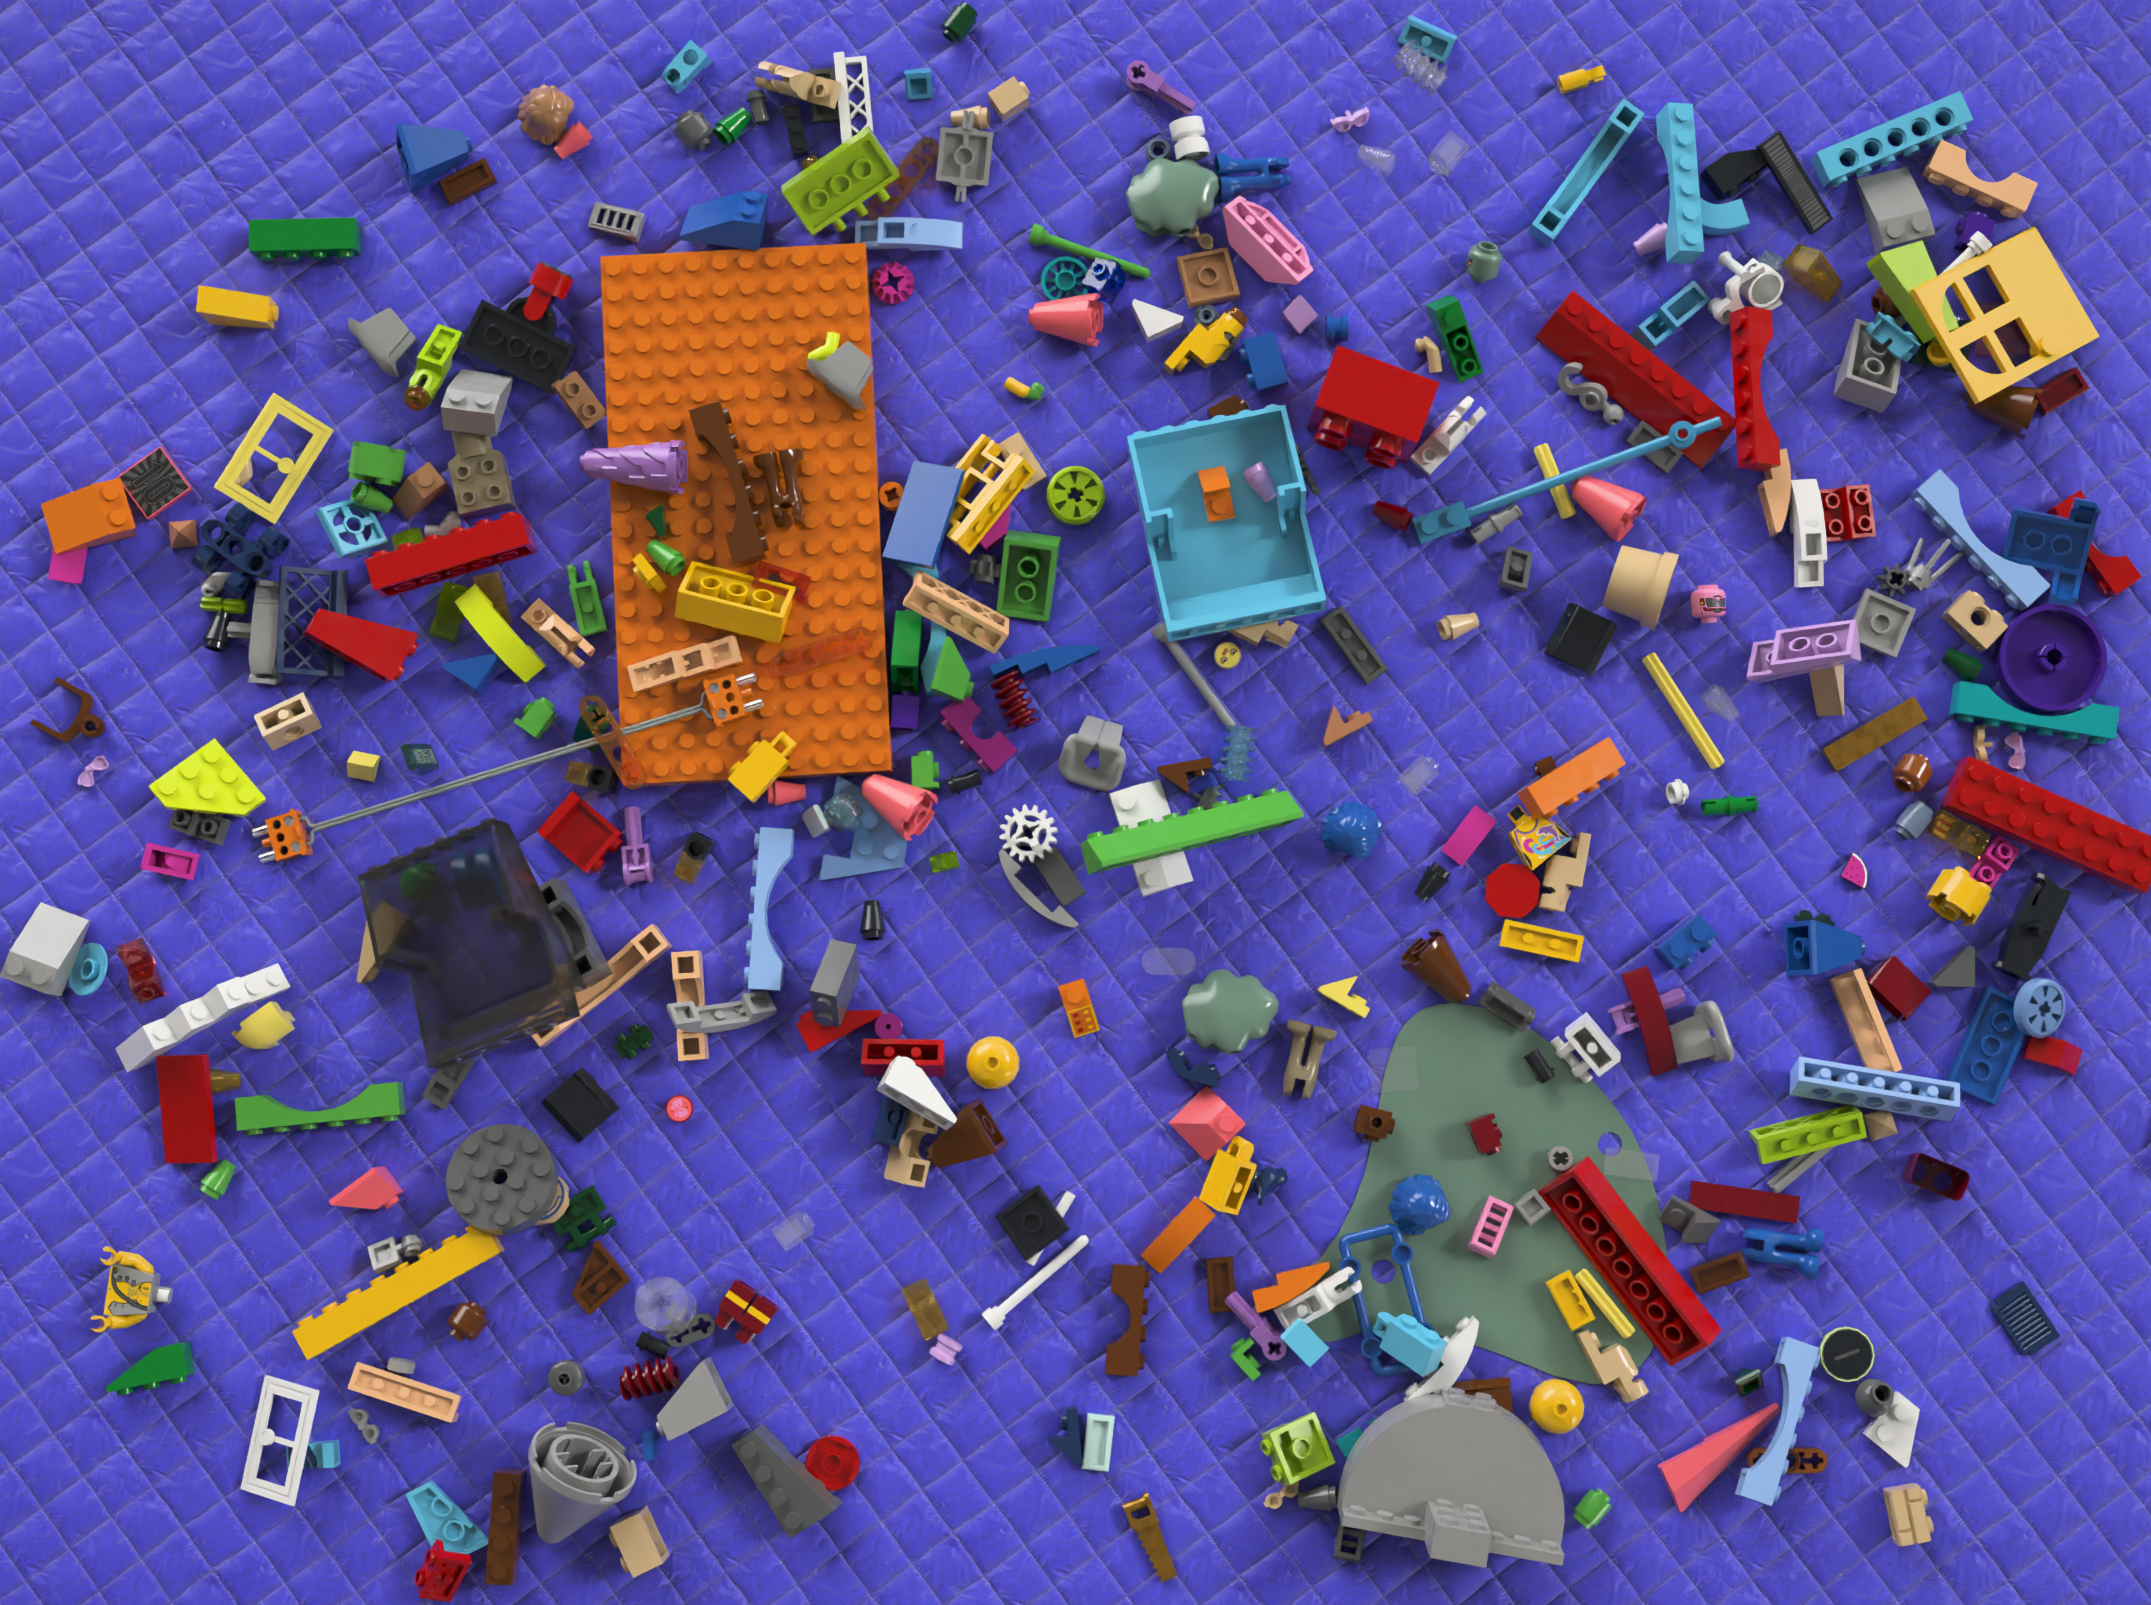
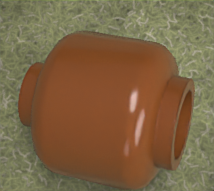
(1912, 773)

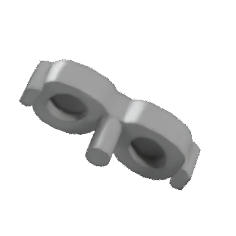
(360, 1418)

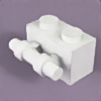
(1591, 1044)

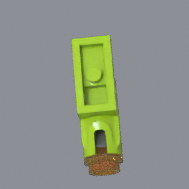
(432, 367)

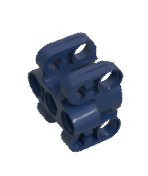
(241, 580)

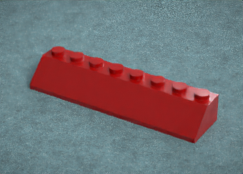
(1633, 375)
(1630, 1261)

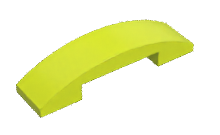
(499, 634)

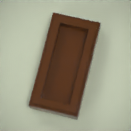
(467, 182)
(1719, 1272)
(1219, 1282)

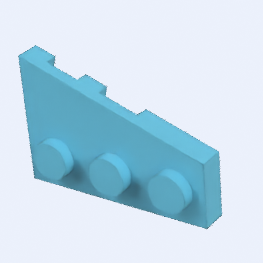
(445, 1520)

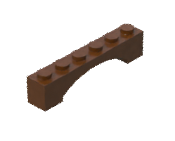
(745, 541)

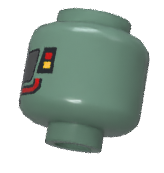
(1483, 261)

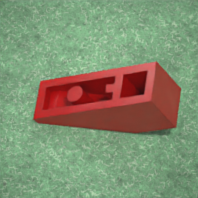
(818, 1036)

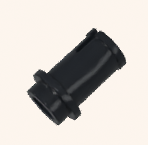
(964, 782)
(1539, 1066)
(653, 1345)

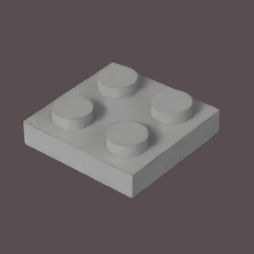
(1882, 622)

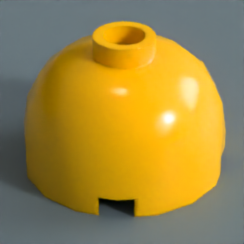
(992, 1062)
(1556, 1406)

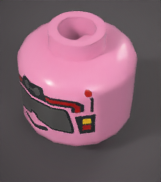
(1708, 603)

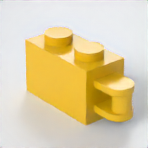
(761, 766)
(1229, 1177)

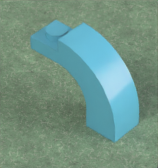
(1722, 218)

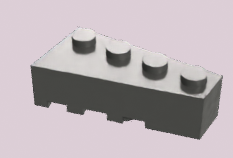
(784, 1482)

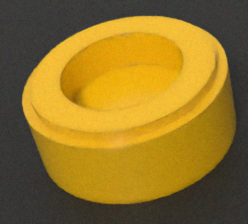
(1937, 355)

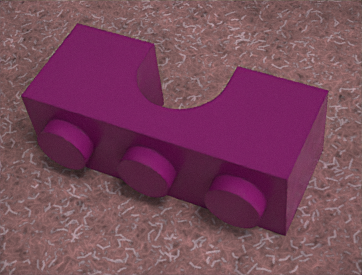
(992, 752)

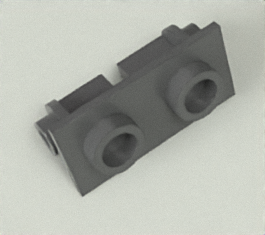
(1507, 1006)

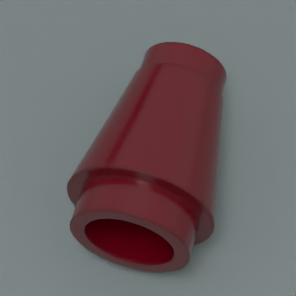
(1393, 515)

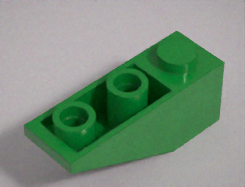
(1455, 337)
(161, 1364)

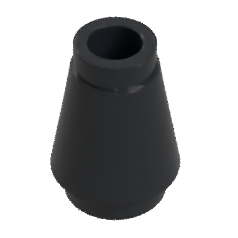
(216, 636)
(1432, 881)
(872, 921)

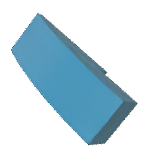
(1670, 316)

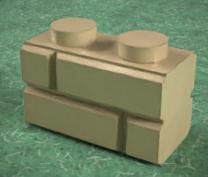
(1908, 1514)

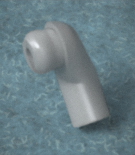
(450, 522)

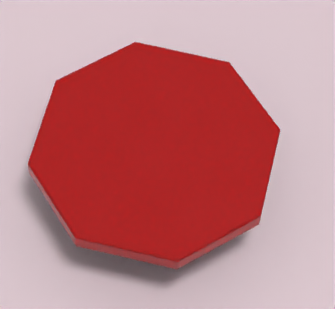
(1512, 890)

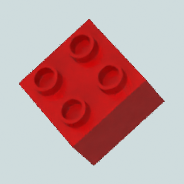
(1371, 408)

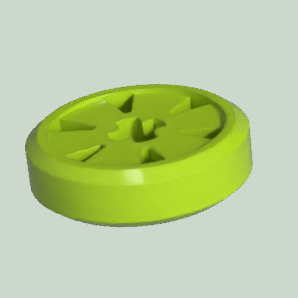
(1067, 509)

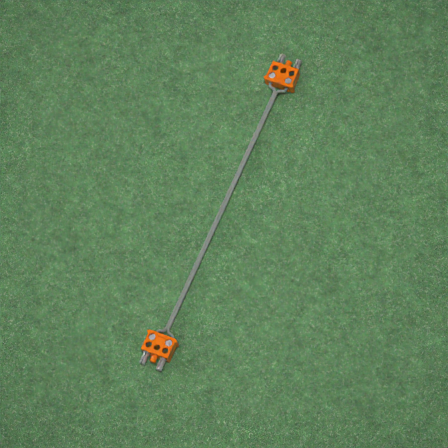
(295, 830)

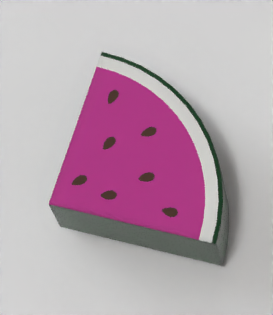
(1855, 871)

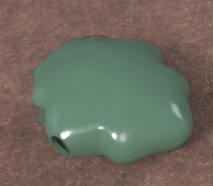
(1171, 196)
(1228, 1011)

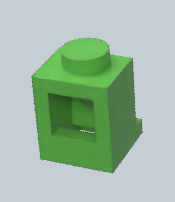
(537, 717)
(925, 770)

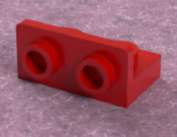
(441, 1573)

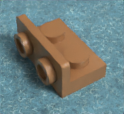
(579, 400)

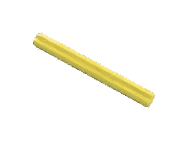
(1683, 710)

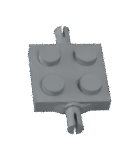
(964, 156)

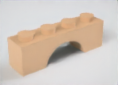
(1949, 168)
(689, 986)

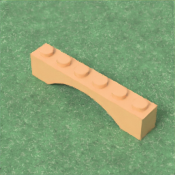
(624, 965)

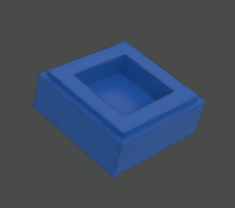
(649, 1445)

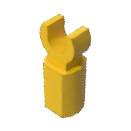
(1580, 79)

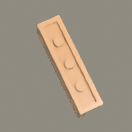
(957, 612)
(1864, 1021)
(405, 1392)

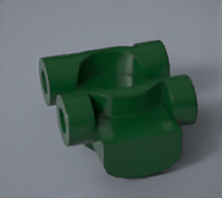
(629, 1044)

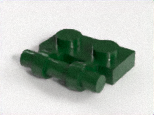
(581, 1208)

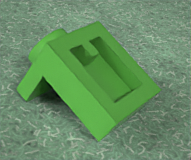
(1248, 1363)

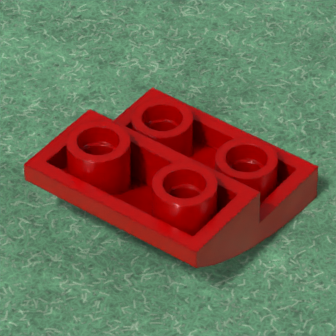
(1848, 513)

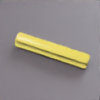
(1549, 470)
(1604, 1303)

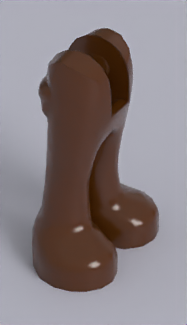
(779, 501)

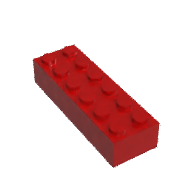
(451, 554)

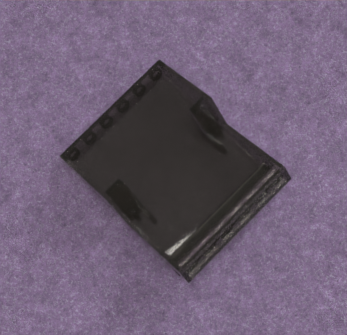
(473, 941)

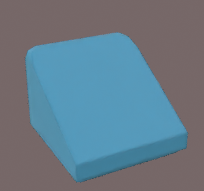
(918, 84)

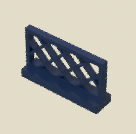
(336, 602)

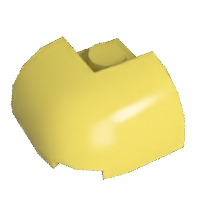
(265, 1027)

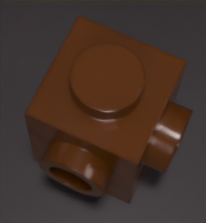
(1373, 1123)

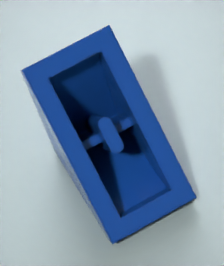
(474, 670)

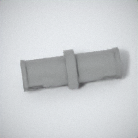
(1495, 523)

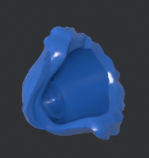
(1351, 829)
(1419, 1204)

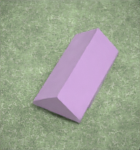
(1804, 651)

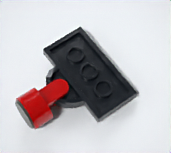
(524, 335)

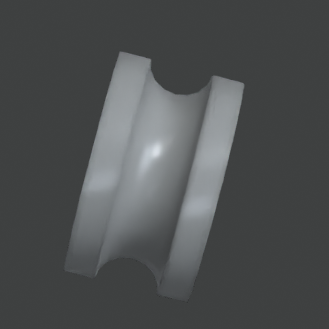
(1559, 1149)

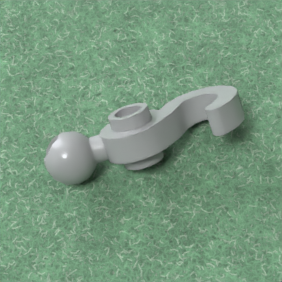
(1592, 395)

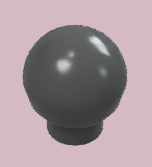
(1874, 1397)

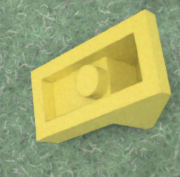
(1338, 993)

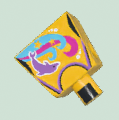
(1535, 839)

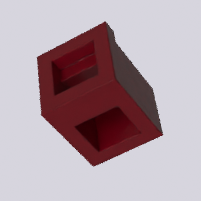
(1485, 1134)

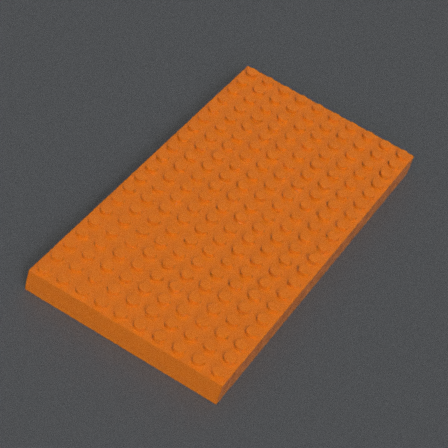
(740, 334)

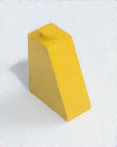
(236, 308)

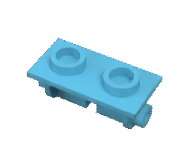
(1903, 343)

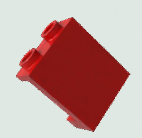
(581, 833)

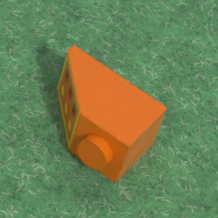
(1078, 1008)

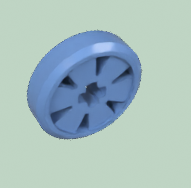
(2026, 1007)

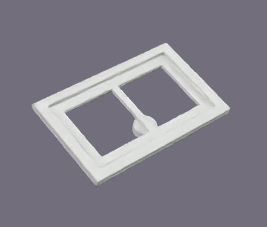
(264, 1436)

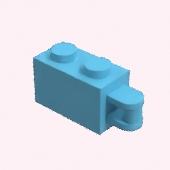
(1409, 1342)

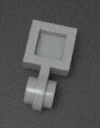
(387, 1252)

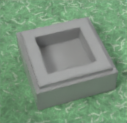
(1531, 1207)

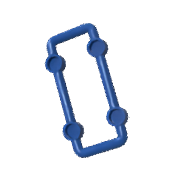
(1402, 1255)

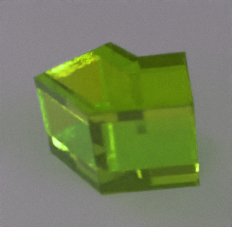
(410, 535)
(944, 862)

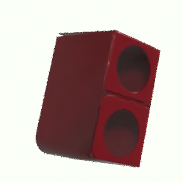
(1897, 988)
(1958, 1184)

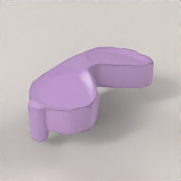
(2018, 759)
(86, 777)

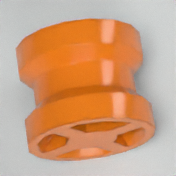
(893, 498)

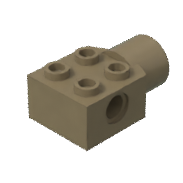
(479, 476)

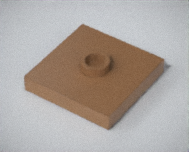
(1207, 277)

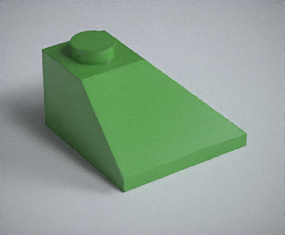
(951, 674)

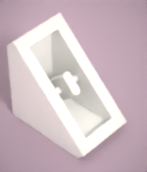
(1155, 321)

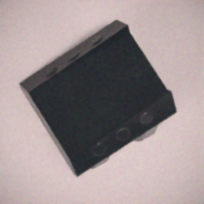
(1580, 638)
(580, 1105)

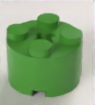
(376, 462)

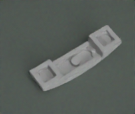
(1058, 916)
(722, 1016)

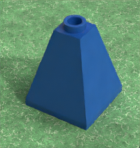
(429, 152)
(1818, 947)

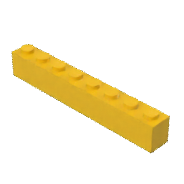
(396, 1291)

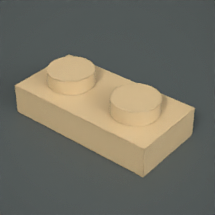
(1018, 446)

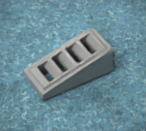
(636, 229)

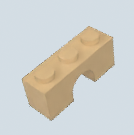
(905, 1162)

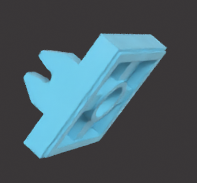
(343, 549)

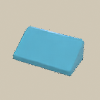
(1429, 36)

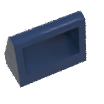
(890, 1122)

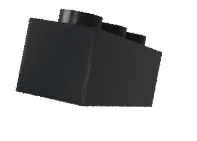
(795, 131)

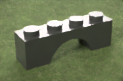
(575, 931)

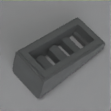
(1345, 1556)

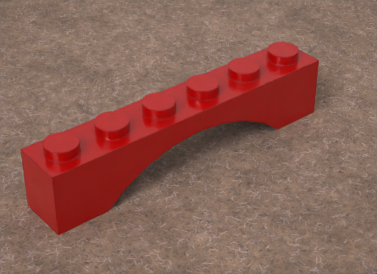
(1756, 441)

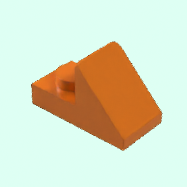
(1216, 494)

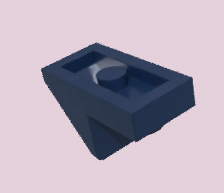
(1070, 1442)

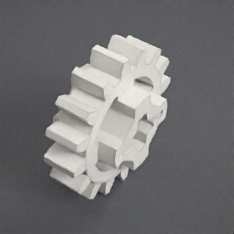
(1039, 827)

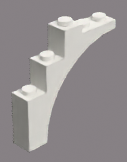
(199, 1014)

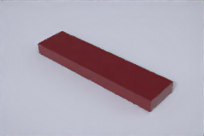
(1744, 1201)

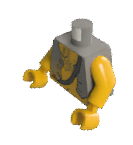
(131, 1291)

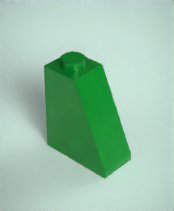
(906, 651)

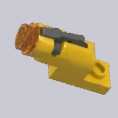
(1209, 345)

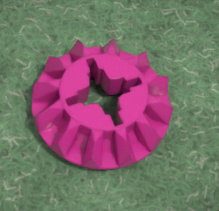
(887, 293)

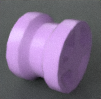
(945, 1349)

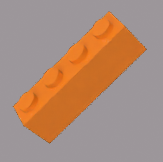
(1572, 778)

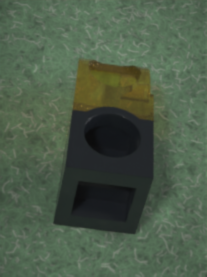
(592, 776)
(694, 857)

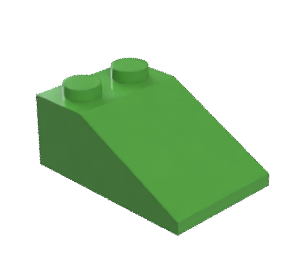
(1028, 575)

